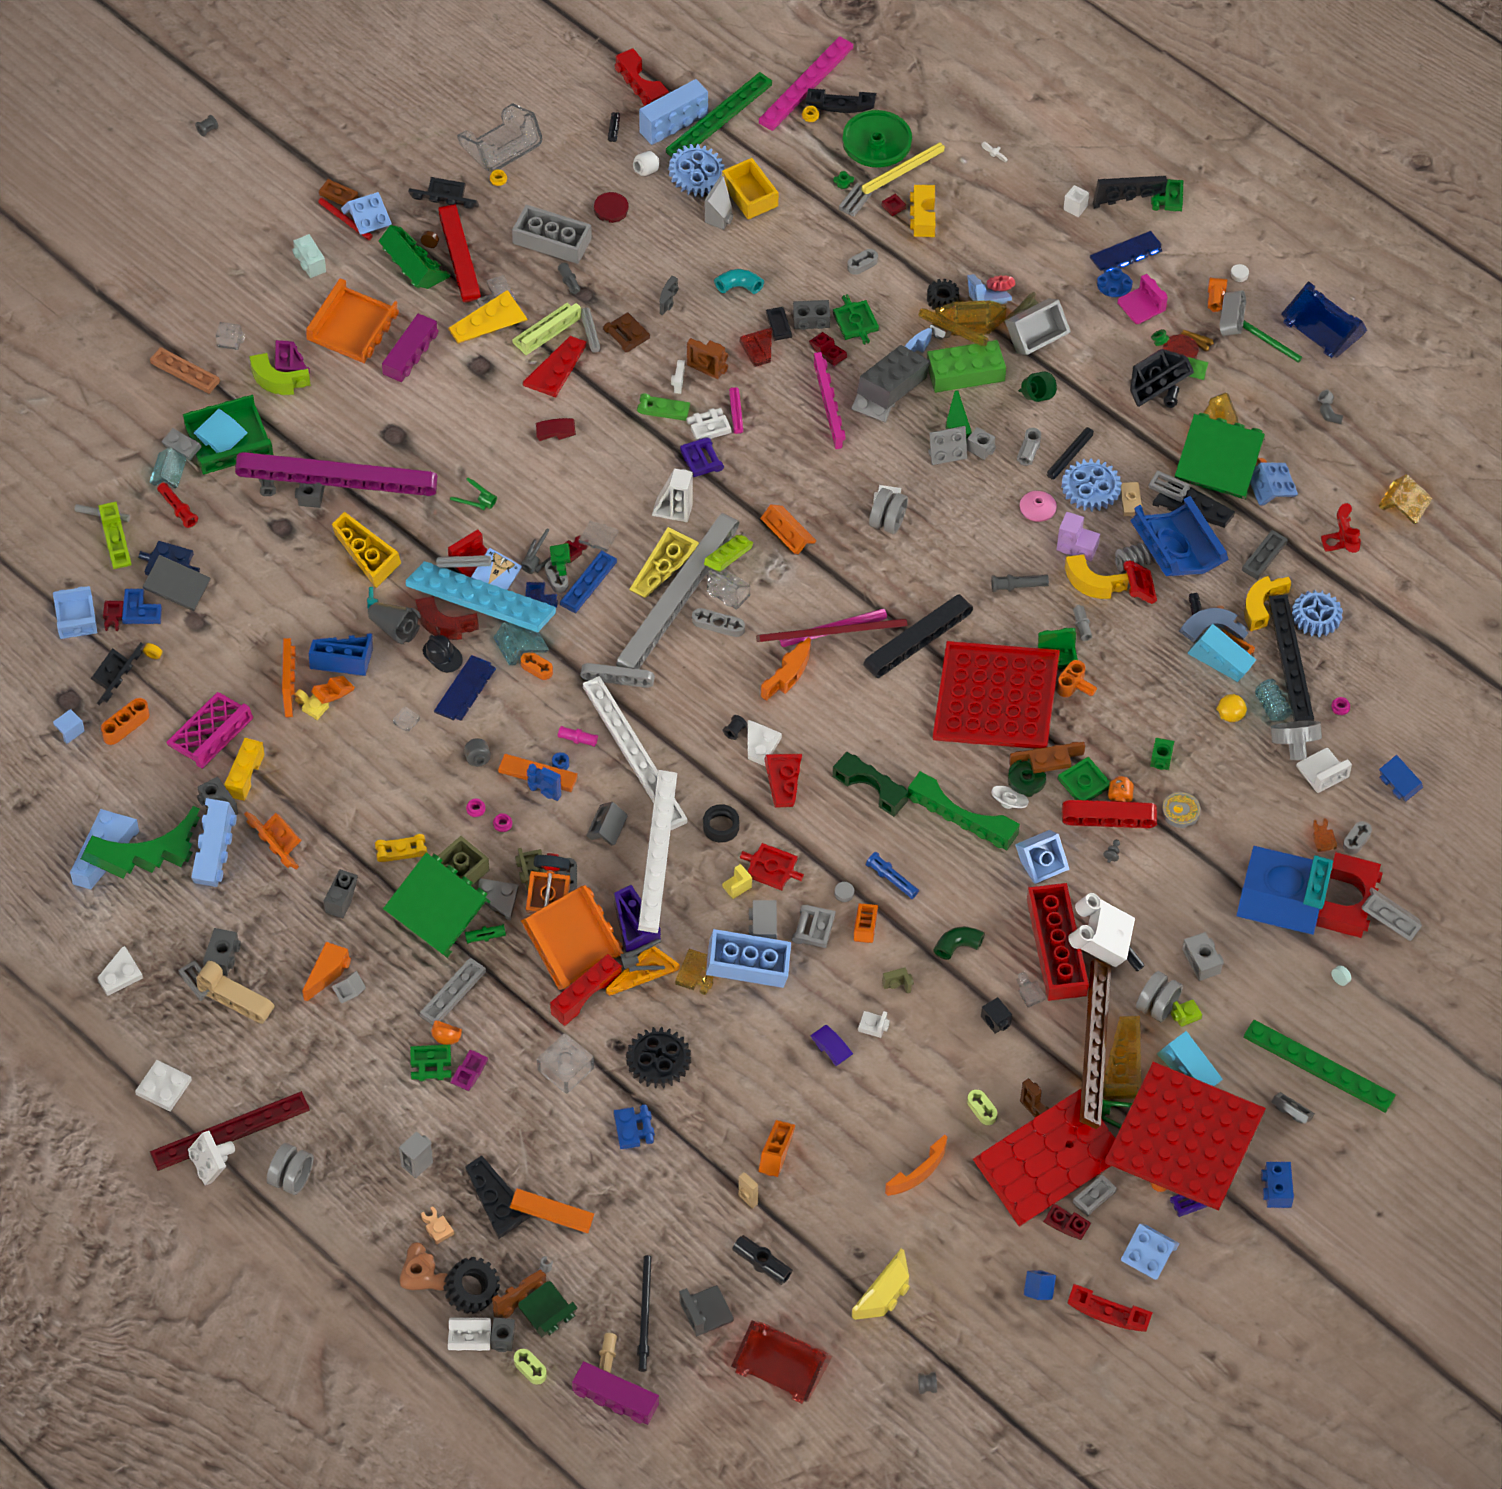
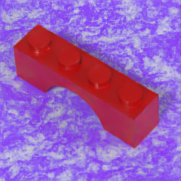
(630, 65)
(570, 1001)

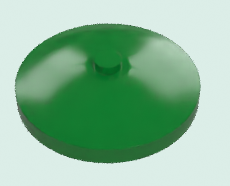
(877, 138)

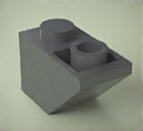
(340, 894)

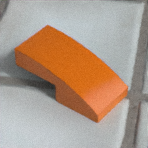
(333, 690)

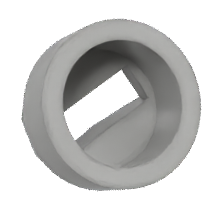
(1326, 397)

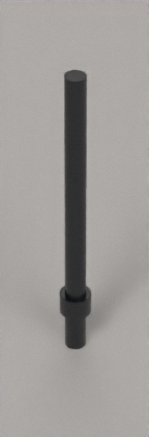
(643, 1349)

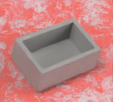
(1037, 326)

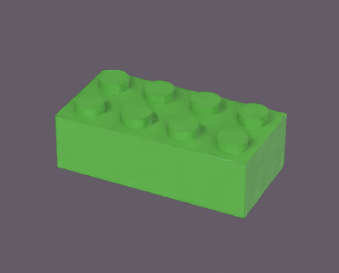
(966, 366)

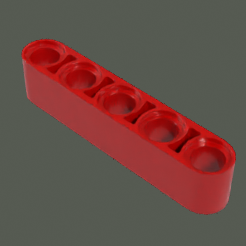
(1109, 814)

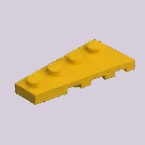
(492, 316)

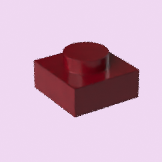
(893, 204)

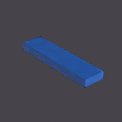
(588, 582)

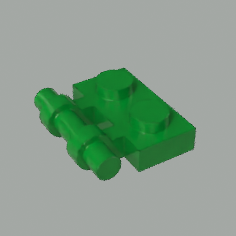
(1173, 196)
(430, 1056)

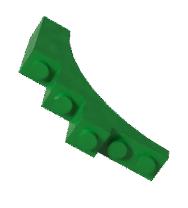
(122, 857)

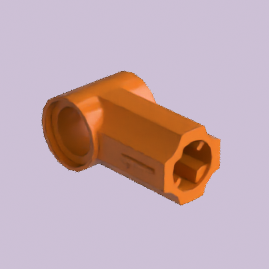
(1216, 290)

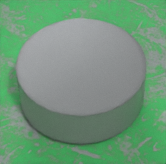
(844, 891)

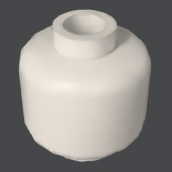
(646, 163)

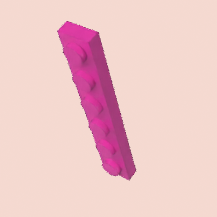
(830, 405)

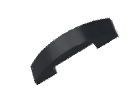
(840, 103)

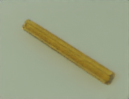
(953, 327)

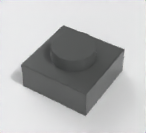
(939, 332)

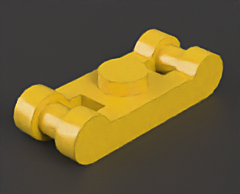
(400, 848)

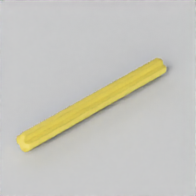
(903, 168)

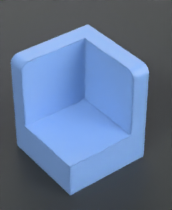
(69, 725)

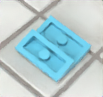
(220, 432)

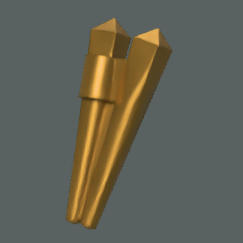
(1202, 341)

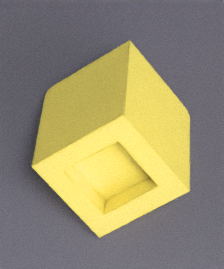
(738, 883)

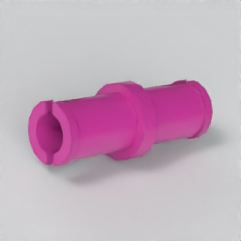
(577, 736)

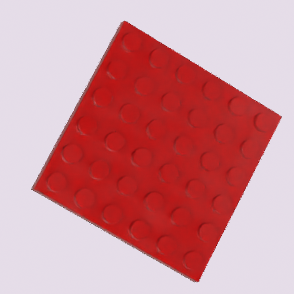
(996, 695)
(1185, 1135)

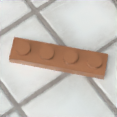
(184, 370)

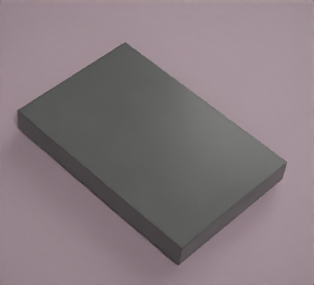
(176, 583)

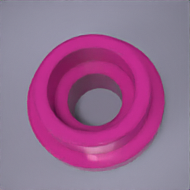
(1343, 702)
(475, 803)
(502, 818)

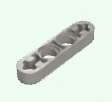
(618, 675)

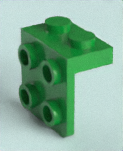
(1060, 640)

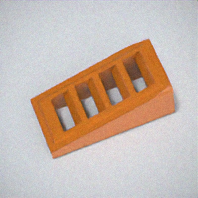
(867, 932)

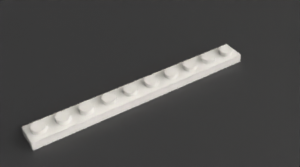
(628, 742)
(657, 851)

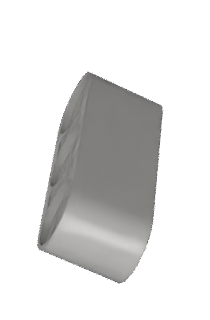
(1232, 313)

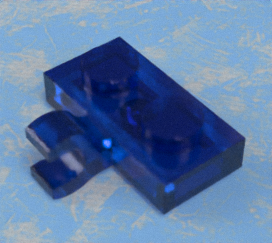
(536, 591)

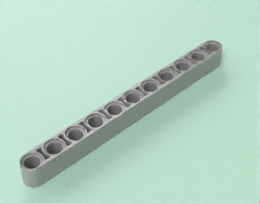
(676, 594)

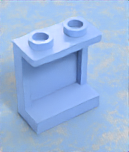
(75, 612)

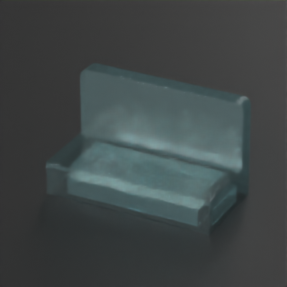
(168, 468)

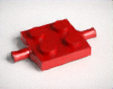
(772, 866)

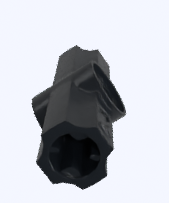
(772, 1266)

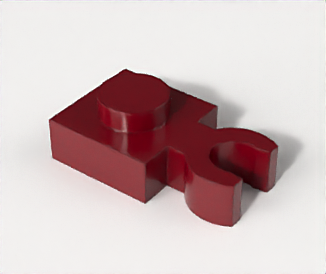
(576, 548)
(112, 614)

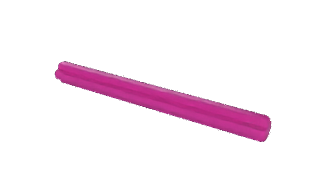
(873, 616)

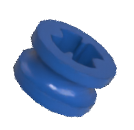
(560, 756)

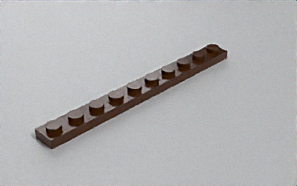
(1095, 1044)

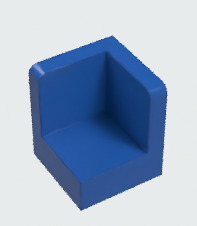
(1039, 1285)

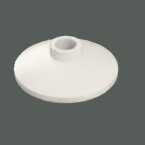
(1009, 797)

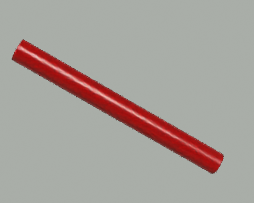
(343, 217)

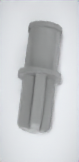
(1082, 623)

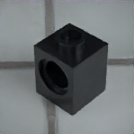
(996, 1015)

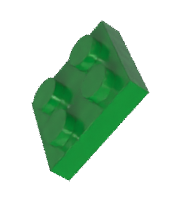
(1084, 780)

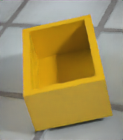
(750, 188)

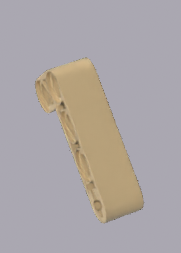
(233, 994)

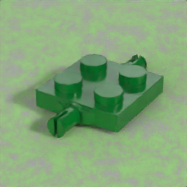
(855, 319)

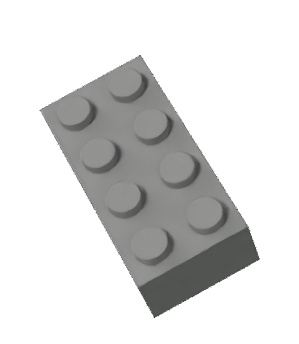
(552, 234)

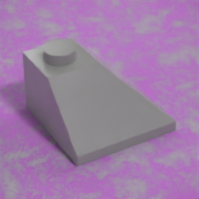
(718, 205)

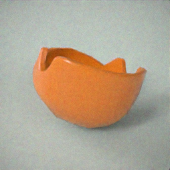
(445, 1033)

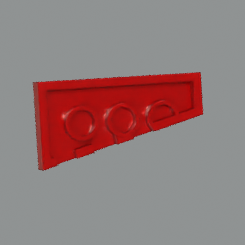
(554, 370)

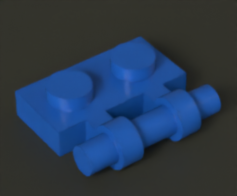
(546, 780)
(627, 1130)

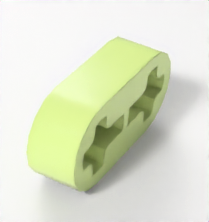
(985, 1104)
(533, 1363)

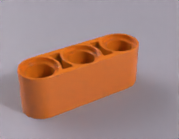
(129, 714)

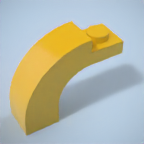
(1091, 583)
(1255, 611)

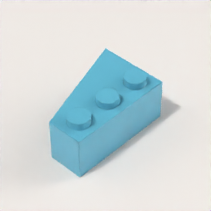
(1222, 653)
(1187, 1058)

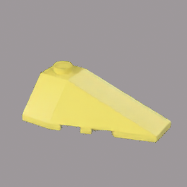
(665, 559)

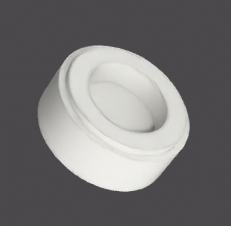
(1239, 273)

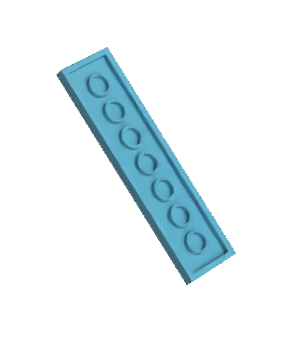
(481, 596)

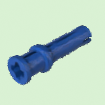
(885, 870)

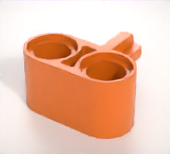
(1074, 680)

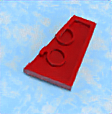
(783, 777)

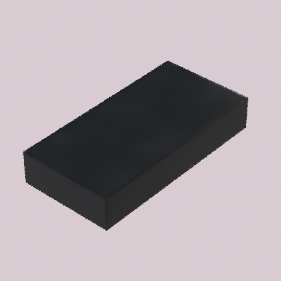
(779, 323)

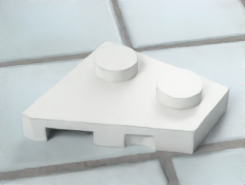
(761, 741)
(119, 973)

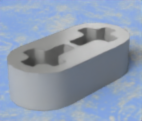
(863, 262)
(553, 577)
(1360, 839)

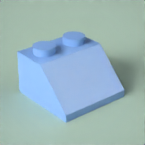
(1042, 856)

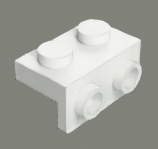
(469, 1334)

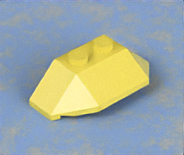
(885, 1290)

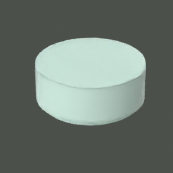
(1341, 975)

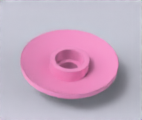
(1038, 511)

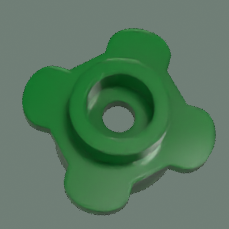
(843, 180)

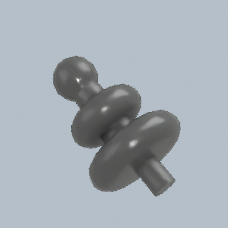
(1112, 852)

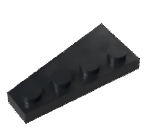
(1213, 511)
(494, 1197)

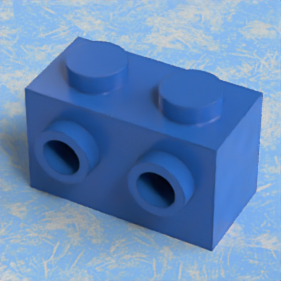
(1400, 778)
(1278, 1184)

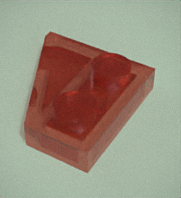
(758, 346)

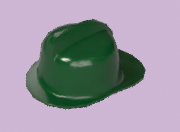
(1039, 386)

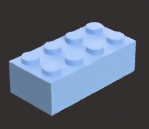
(673, 112)
(748, 958)

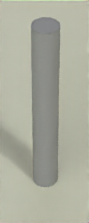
(95, 511)

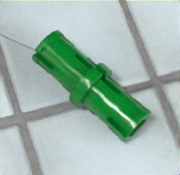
(471, 936)

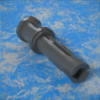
(1010, 582)

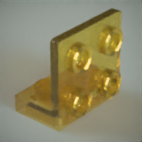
(1406, 497)

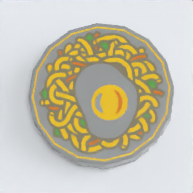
(1181, 809)

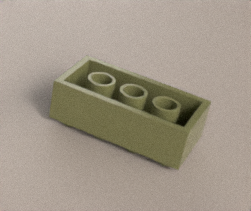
(465, 859)

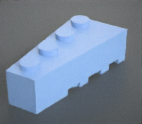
(109, 827)

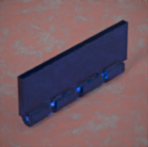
(1122, 253)
(465, 688)

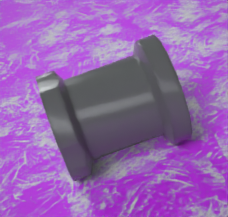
(206, 125)
(267, 487)

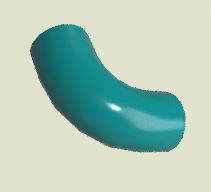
(739, 278)

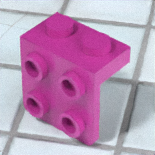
(1145, 301)

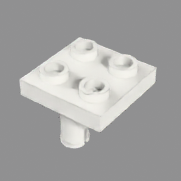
(208, 1157)

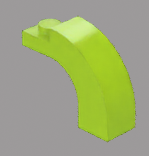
(276, 381)

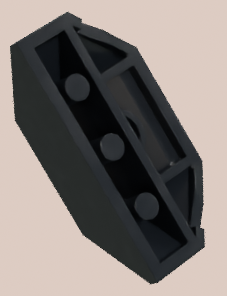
(1158, 374)

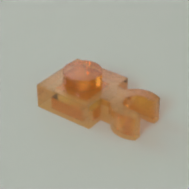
(1324, 838)

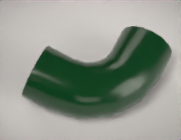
(958, 937)

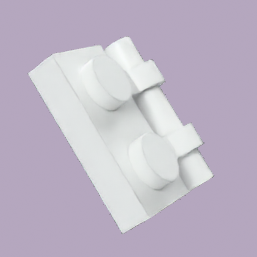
(710, 428)

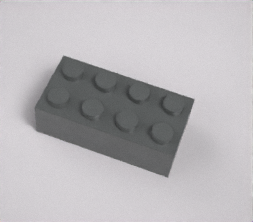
(893, 377)

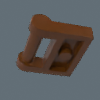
(630, 329)

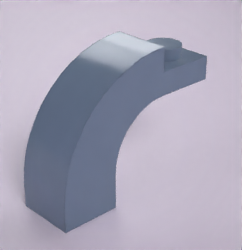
(1205, 618)

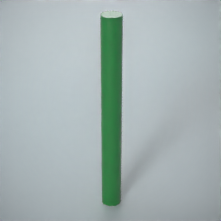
(1263, 336)

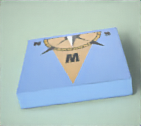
(500, 573)

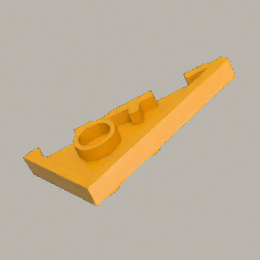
(649, 957)

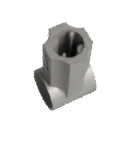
(1029, 447)

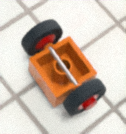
(548, 886)

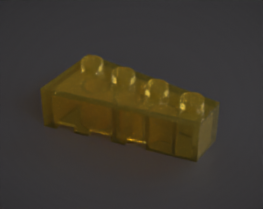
(1124, 1066)

